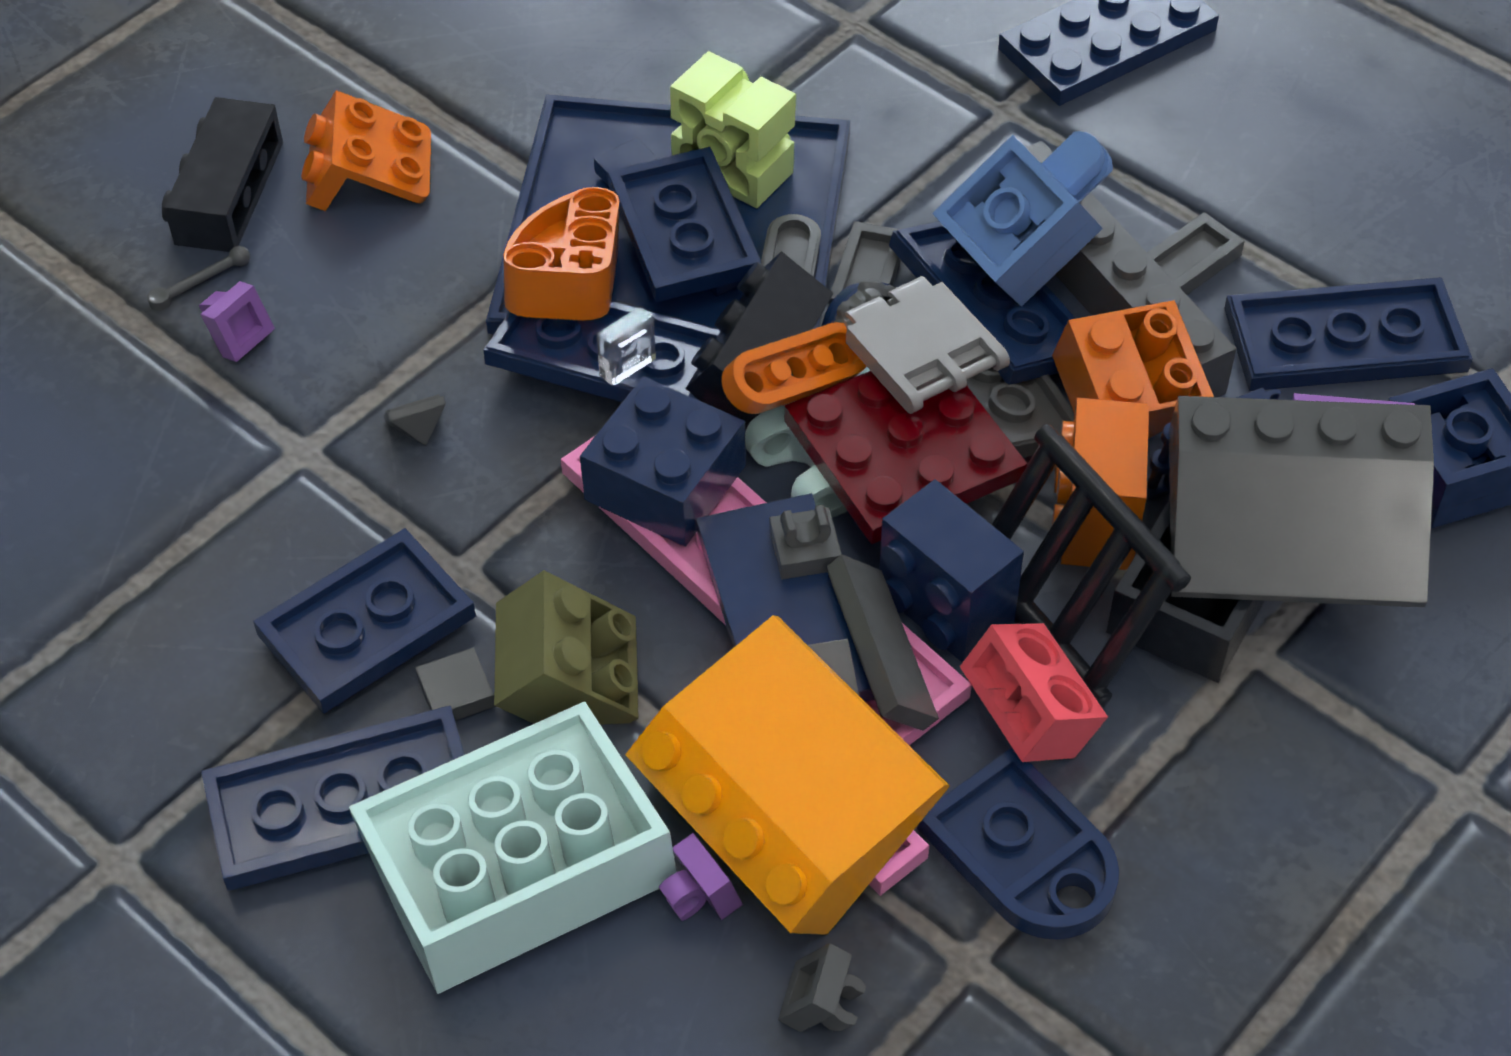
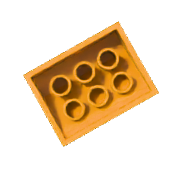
(787, 776)

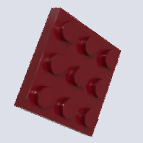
(883, 455)

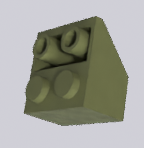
(562, 650)

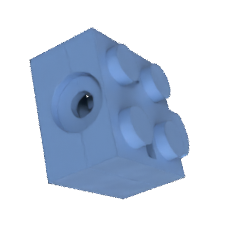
(1027, 215)

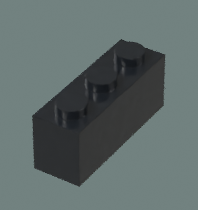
(223, 174)
(774, 306)

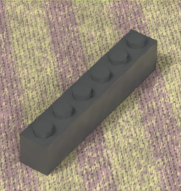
(1120, 275)

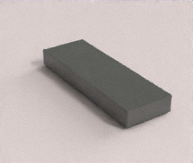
(881, 643)

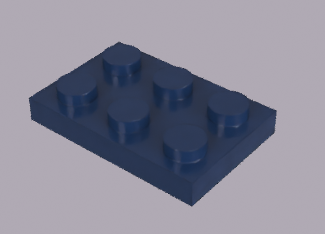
(683, 223)
(364, 620)

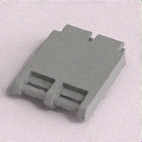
(921, 342)

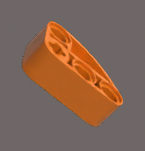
(564, 258)

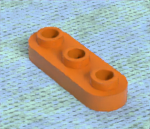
(763, 377)

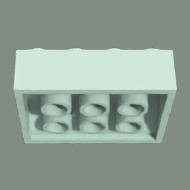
(514, 845)

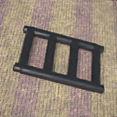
(1127, 534)

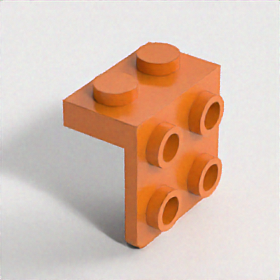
(366, 146)

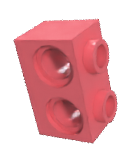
(1033, 692)

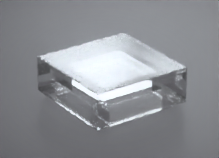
(626, 346)

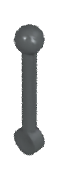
(160, 298)

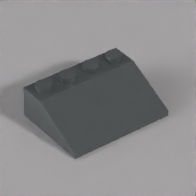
(1302, 500)

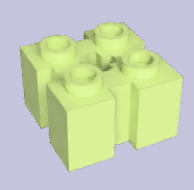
(740, 123)

